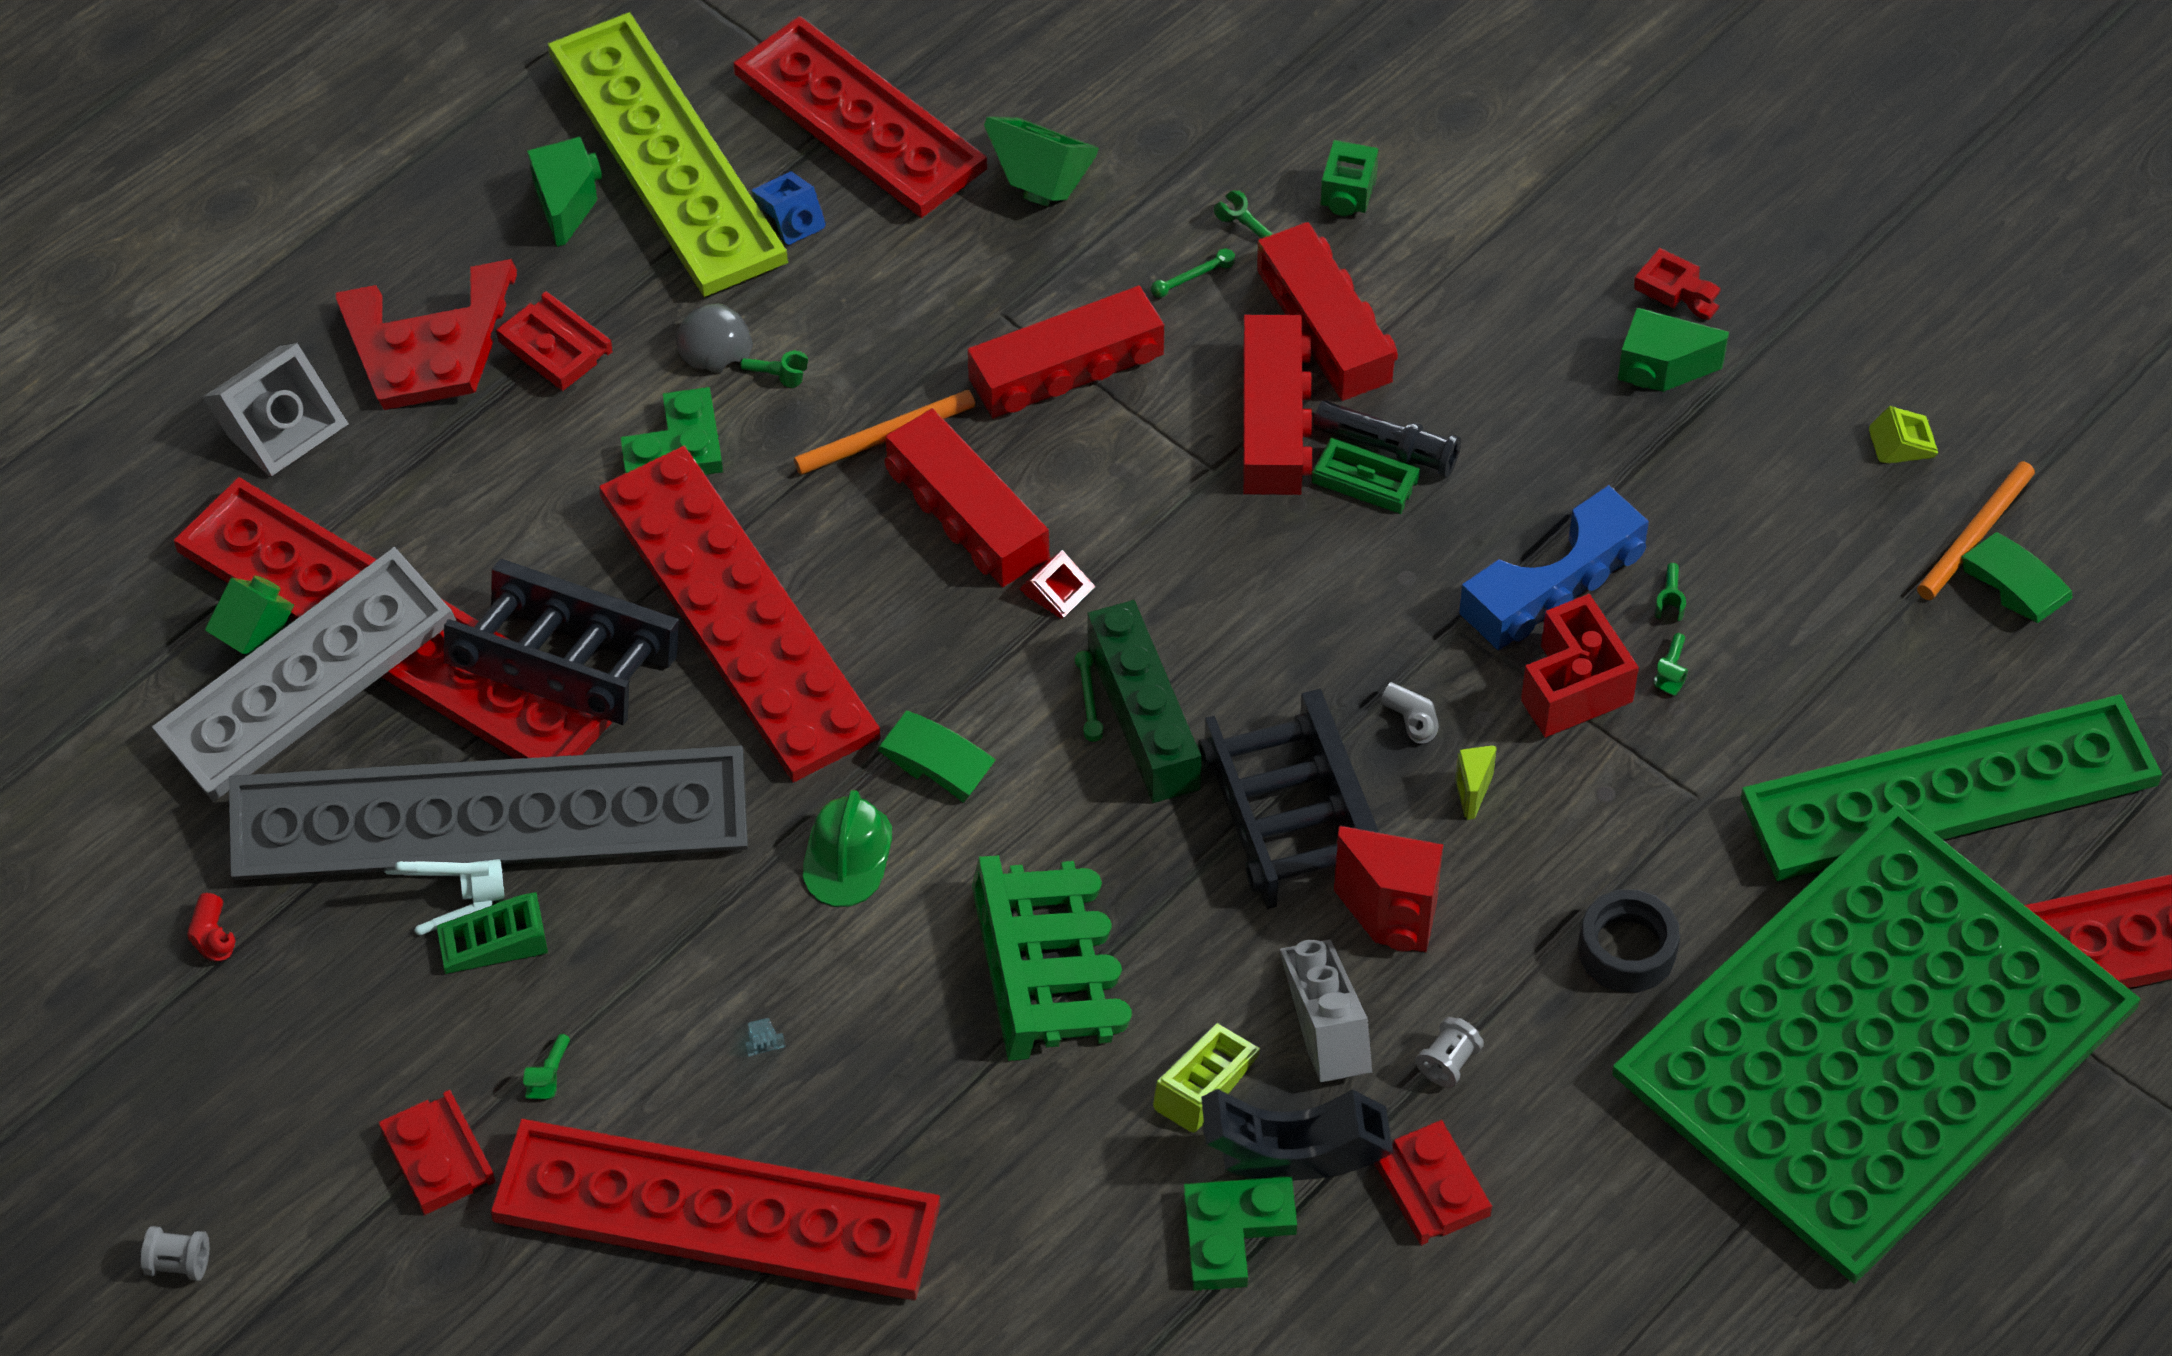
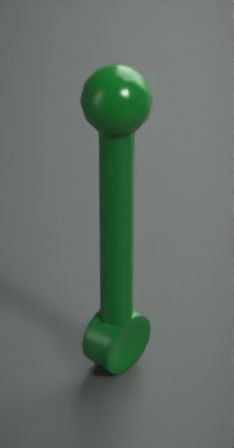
(1224, 259)
(1092, 728)

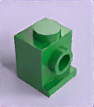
(1348, 188)

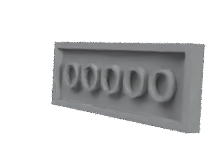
(304, 673)

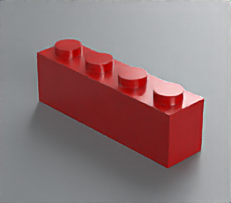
(1342, 328)
(1066, 351)
(1273, 405)
(966, 498)

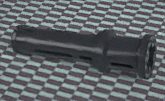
(1408, 442)

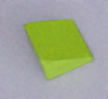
(1902, 436)
(1473, 777)

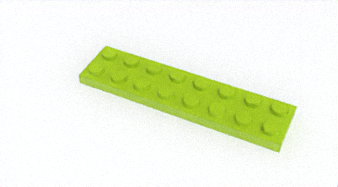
(668, 154)

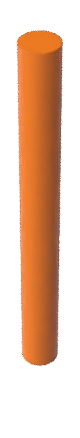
(877, 434)
(1975, 530)

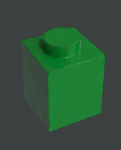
(249, 614)

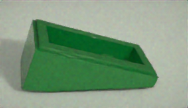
(505, 914)

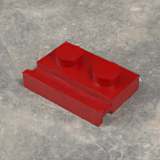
(554, 341)
(436, 1152)
(1433, 1183)

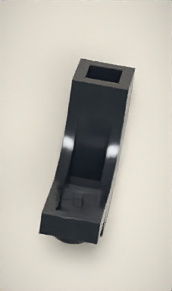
(1297, 1144)

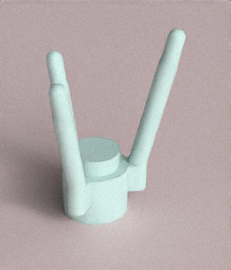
(478, 881)

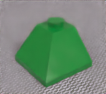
(1039, 158)

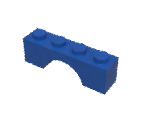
(1511, 600)

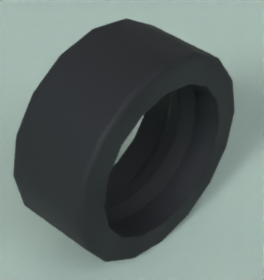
(1630, 907)

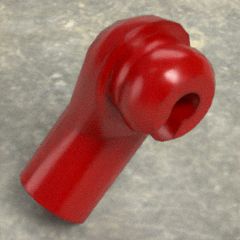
(204, 931)

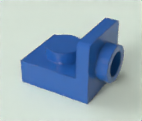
(792, 205)

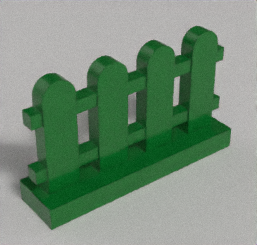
(1017, 978)

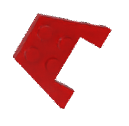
(431, 353)

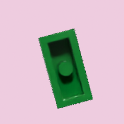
(564, 184)
(1669, 351)

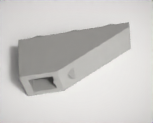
(1327, 1010)

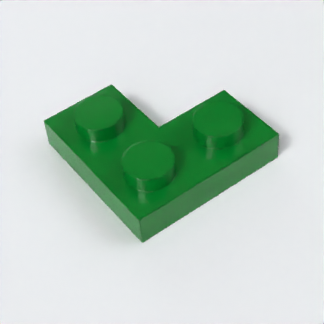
(689, 423)
(1227, 1213)

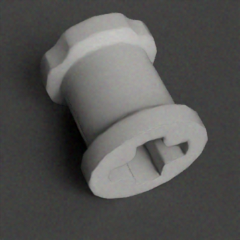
(1470, 1044)
(175, 1253)

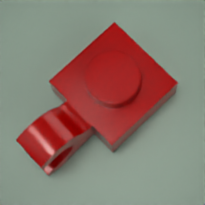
(1675, 279)

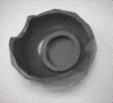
(713, 338)

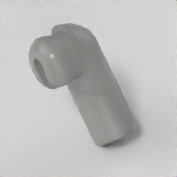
(1417, 711)

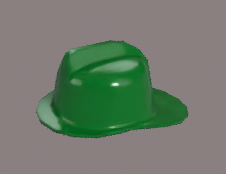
(847, 851)

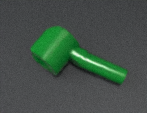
(1241, 213)
(789, 369)
(1671, 594)
(1670, 674)
(542, 1081)

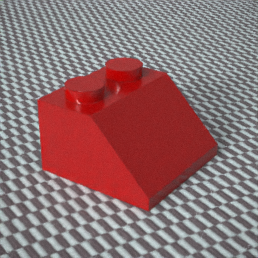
(1389, 885)

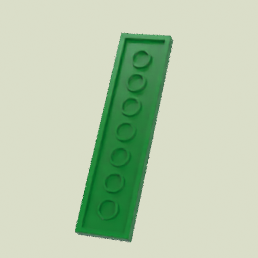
(1954, 783)

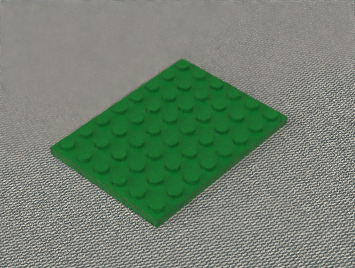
(1875, 1041)

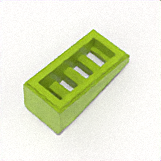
(1181, 1099)

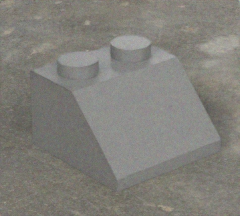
(276, 409)

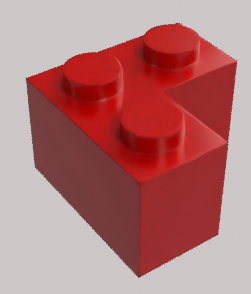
(1584, 669)

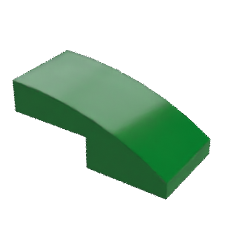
(2023, 579)
(941, 754)

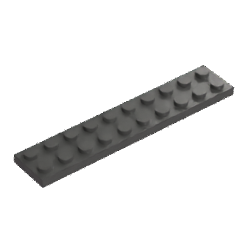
(488, 812)

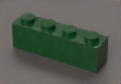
(1144, 701)

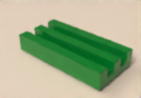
(1362, 481)

